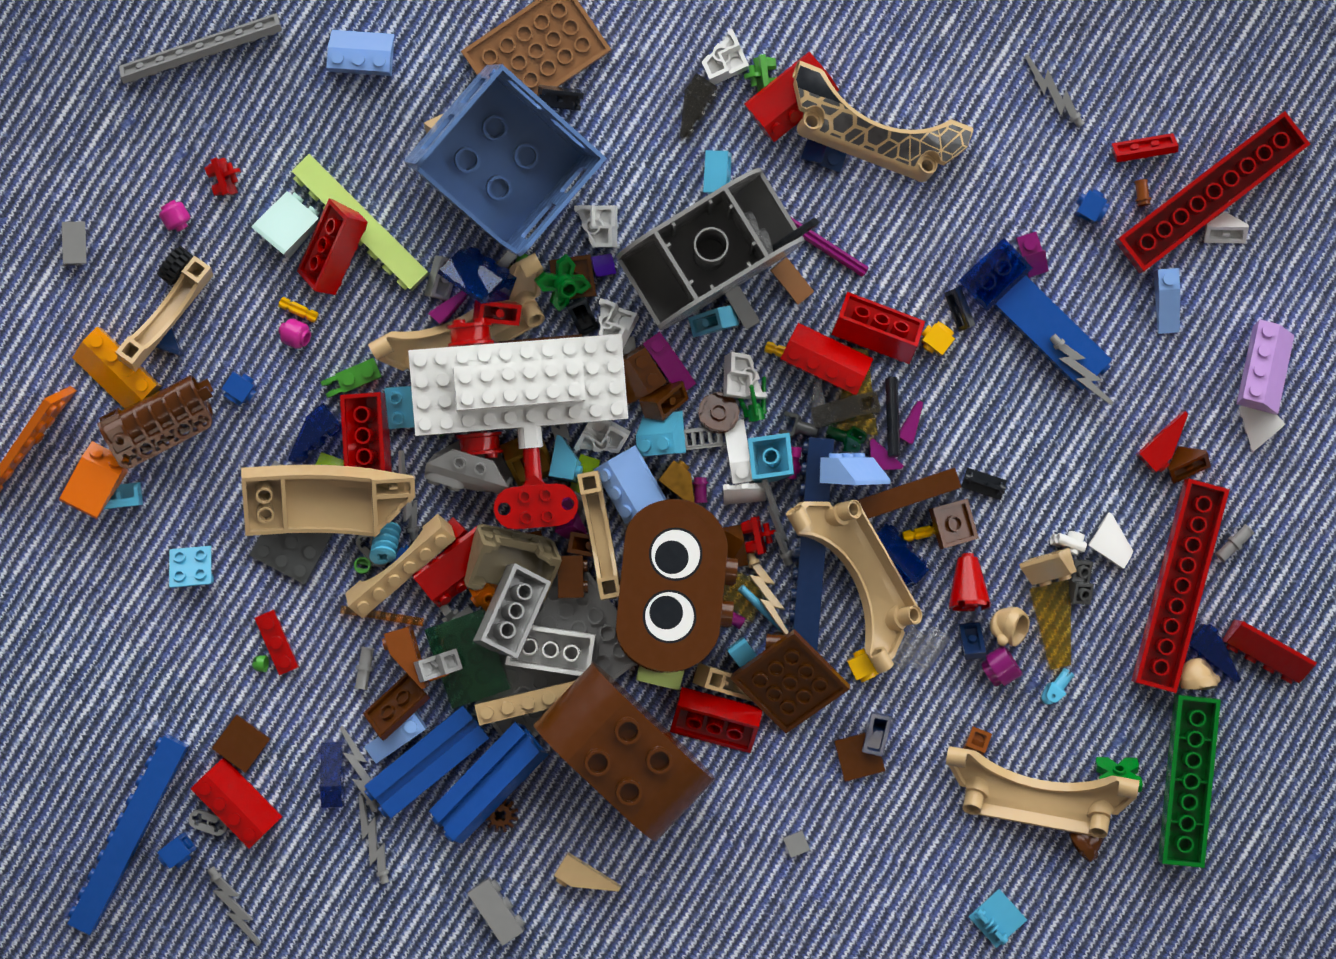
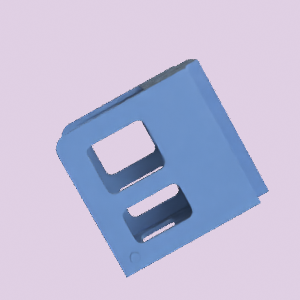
(504, 158)

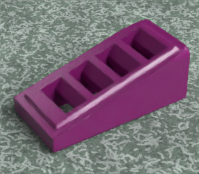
(447, 308)
(909, 427)

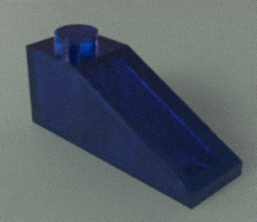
(1212, 648)
(332, 775)

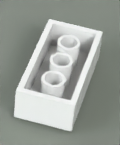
(555, 651)

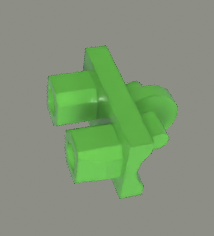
(759, 71)

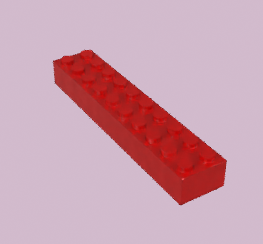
(1212, 192)
(1180, 585)

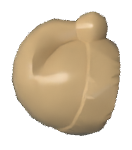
(1010, 626)
(1198, 675)

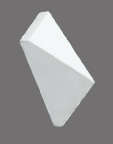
(1226, 229)

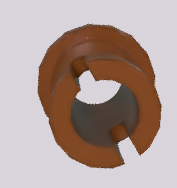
(1142, 192)

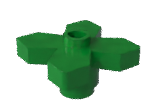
(563, 283)
(1126, 768)

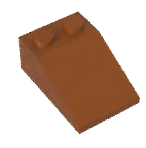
(404, 650)

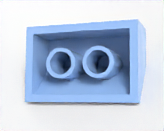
(360, 53)
(851, 470)
(629, 483)

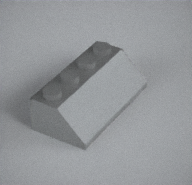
(512, 611)

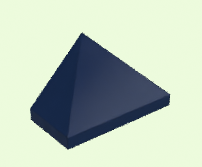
(170, 343)

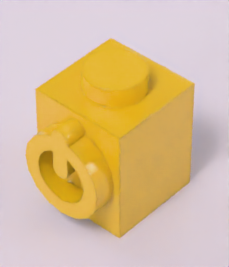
(937, 338)
(861, 666)

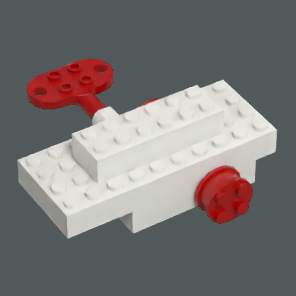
(518, 387)

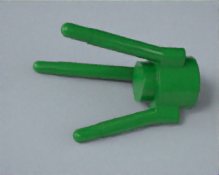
(755, 411)

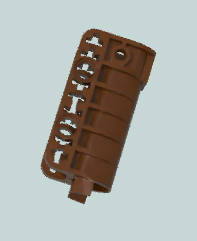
(158, 419)

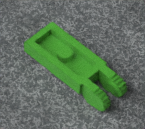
(353, 377)

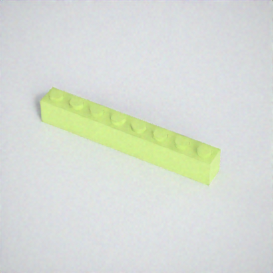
(376, 238)

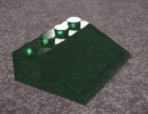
(482, 669)

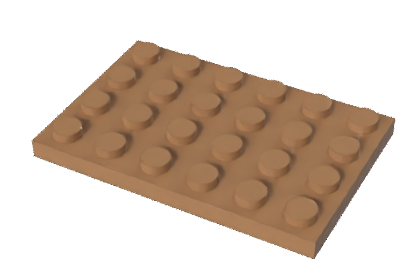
(541, 44)

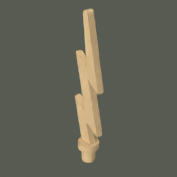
(761, 581)

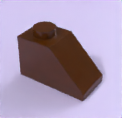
(664, 401)
(580, 544)

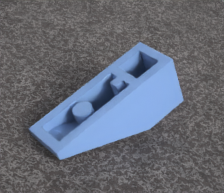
(1167, 300)
(408, 730)

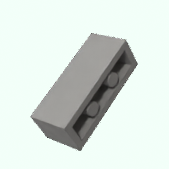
(496, 910)

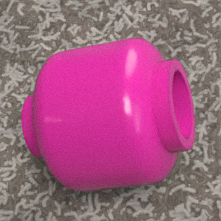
(174, 216)
(294, 333)

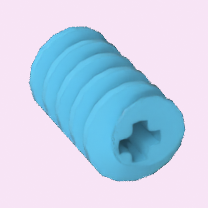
(385, 544)

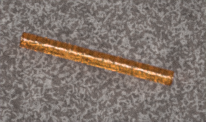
(386, 616)

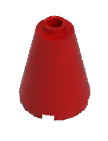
(968, 585)

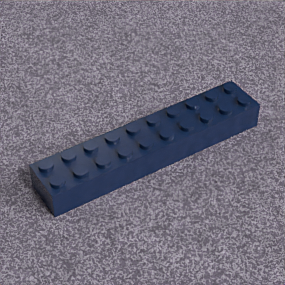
(810, 553)

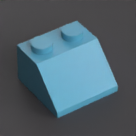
(661, 437)
(771, 457)

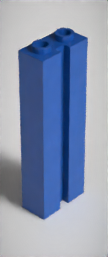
(1041, 318)
(426, 762)
(488, 783)

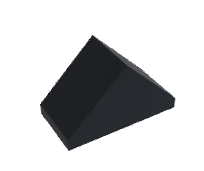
(582, 316)

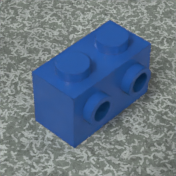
(177, 851)

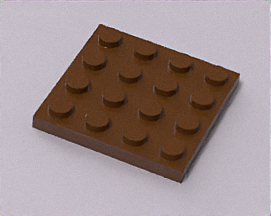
(790, 681)

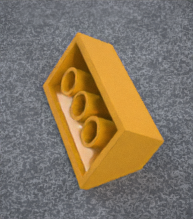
(100, 361)

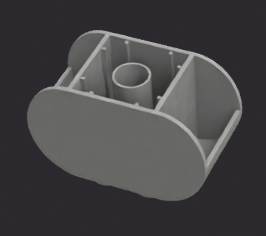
(707, 249)

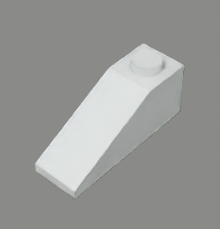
(738, 454)

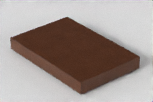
(395, 706)

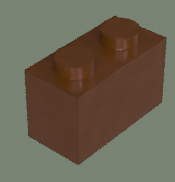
(571, 577)

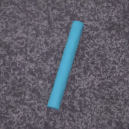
(757, 604)

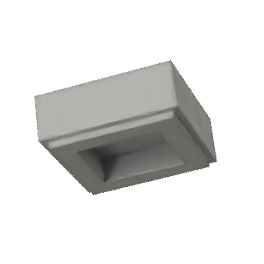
(796, 843)

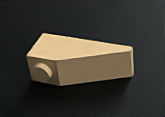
(717, 680)
(581, 875)

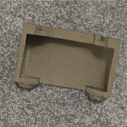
(497, 547)

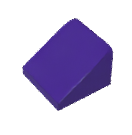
(603, 265)

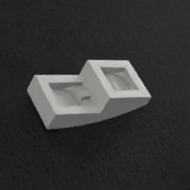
(438, 665)

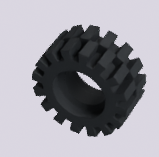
(174, 264)

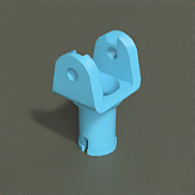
(1055, 690)

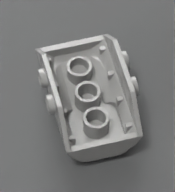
(468, 471)

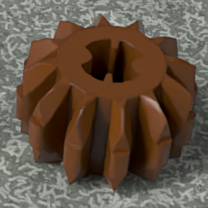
(501, 821)

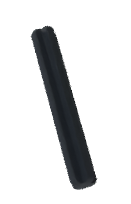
(892, 415)

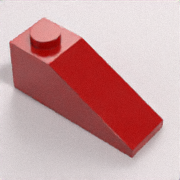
(1162, 446)

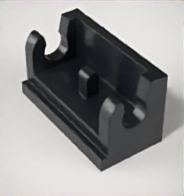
(560, 97)

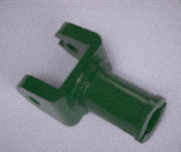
(848, 438)

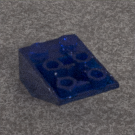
(315, 429)

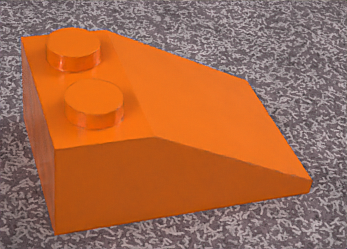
(93, 481)

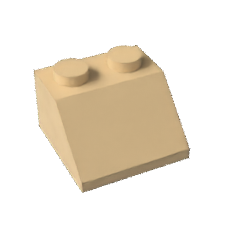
(1048, 567)

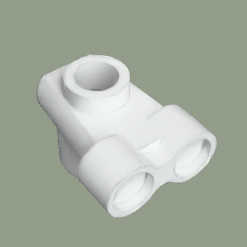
(1073, 541)

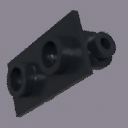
(984, 483)

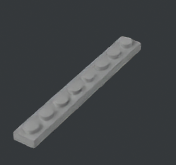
(200, 48)

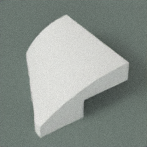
(725, 60)
(600, 224)
(616, 320)
(739, 375)
(1259, 425)
(602, 437)
(743, 493)
(1111, 542)

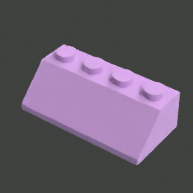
(1265, 367)

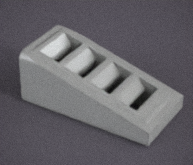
(702, 445)

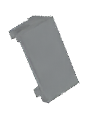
(74, 243)

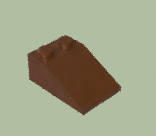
(641, 374)

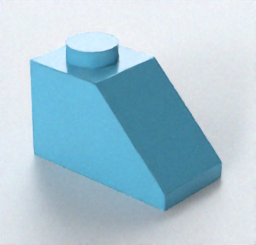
(713, 321)
(564, 462)
(741, 652)

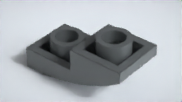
(1079, 583)

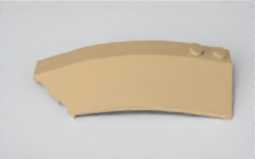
(322, 499)

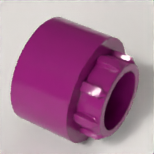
(1001, 667)

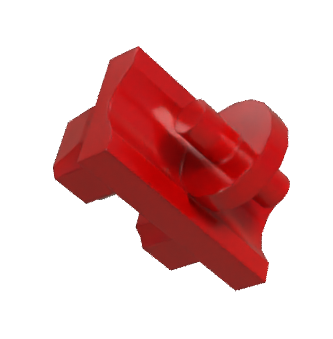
(225, 175)
(757, 545)

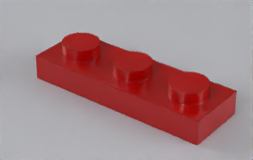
(1145, 147)
(276, 642)

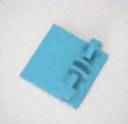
(399, 407)
(190, 567)
(997, 918)

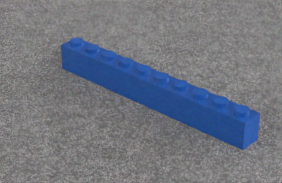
(128, 834)

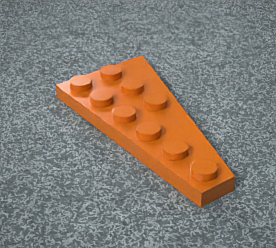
(34, 430)

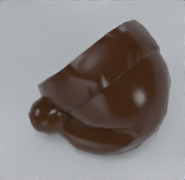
(1086, 845)

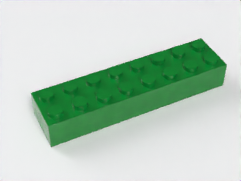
(1189, 780)

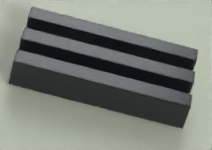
(959, 309)

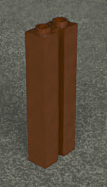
(910, 493)

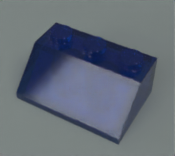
(994, 275)
(478, 276)
(905, 560)

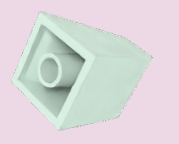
(287, 223)

